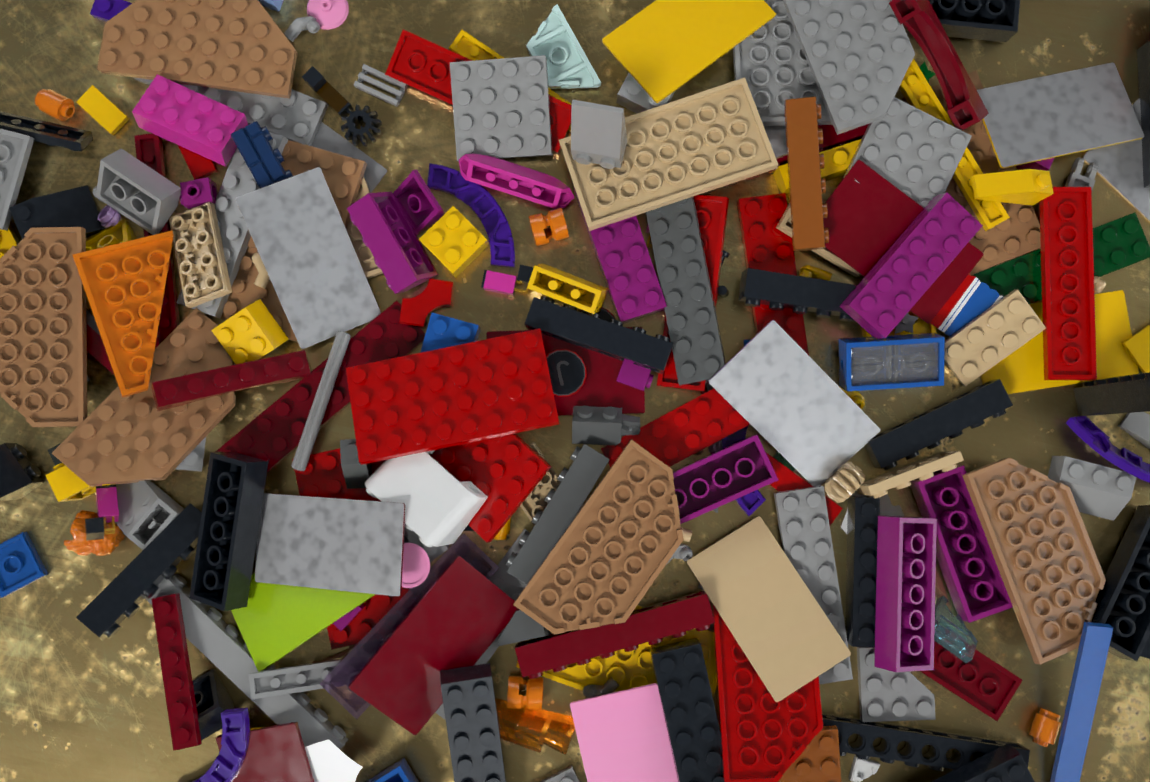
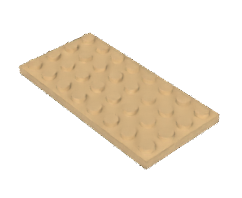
(676, 155)

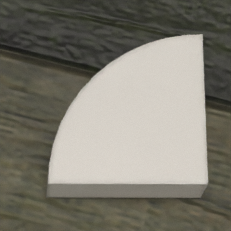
(862, 769)

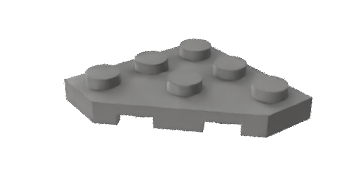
(890, 694)

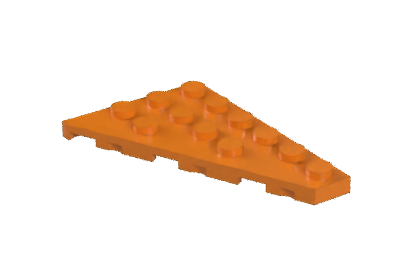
(126, 299)

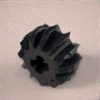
(357, 117)

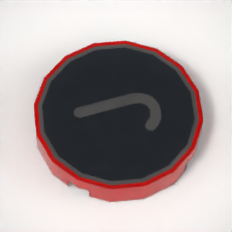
(566, 372)

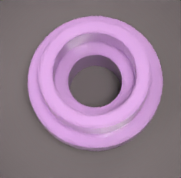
(109, 216)

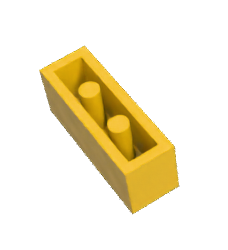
(567, 288)

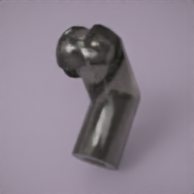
(593, 690)

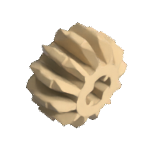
(844, 482)

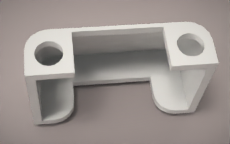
(434, 500)

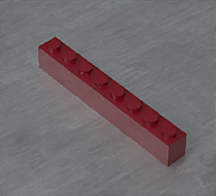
(642, 626)

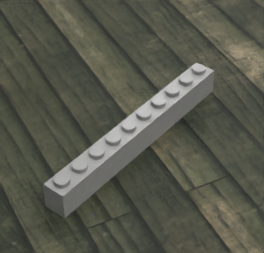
(230, 654)

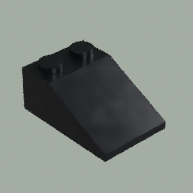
(60, 209)

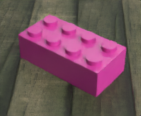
(189, 119)

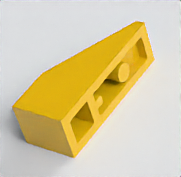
(1013, 187)

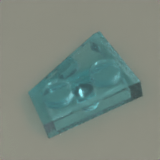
(952, 632)

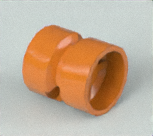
(553, 219)
(533, 696)

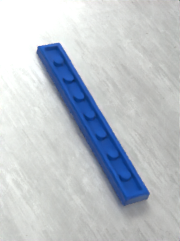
(1081, 702)

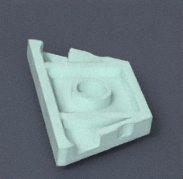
(566, 60)

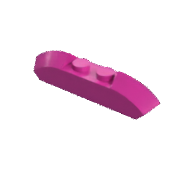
(515, 180)

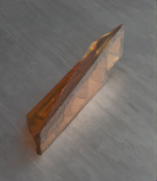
(534, 727)

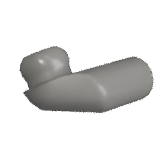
(301, 24)
(683, 552)

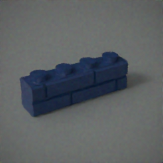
(259, 154)

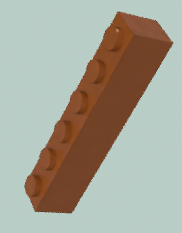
(804, 174)

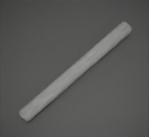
(321, 401)

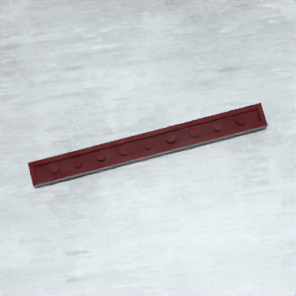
(150, 152)

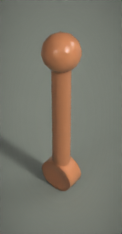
(336, 656)

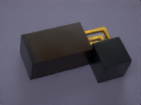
(327, 92)

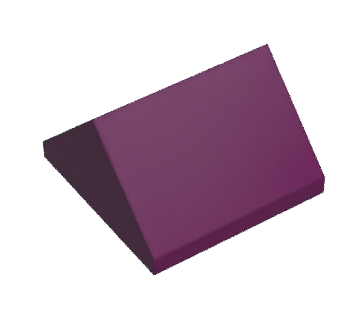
(418, 203)

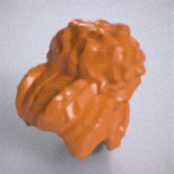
(99, 547)

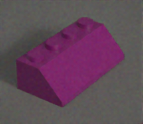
(391, 241)

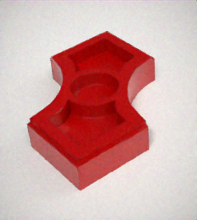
(435, 296)

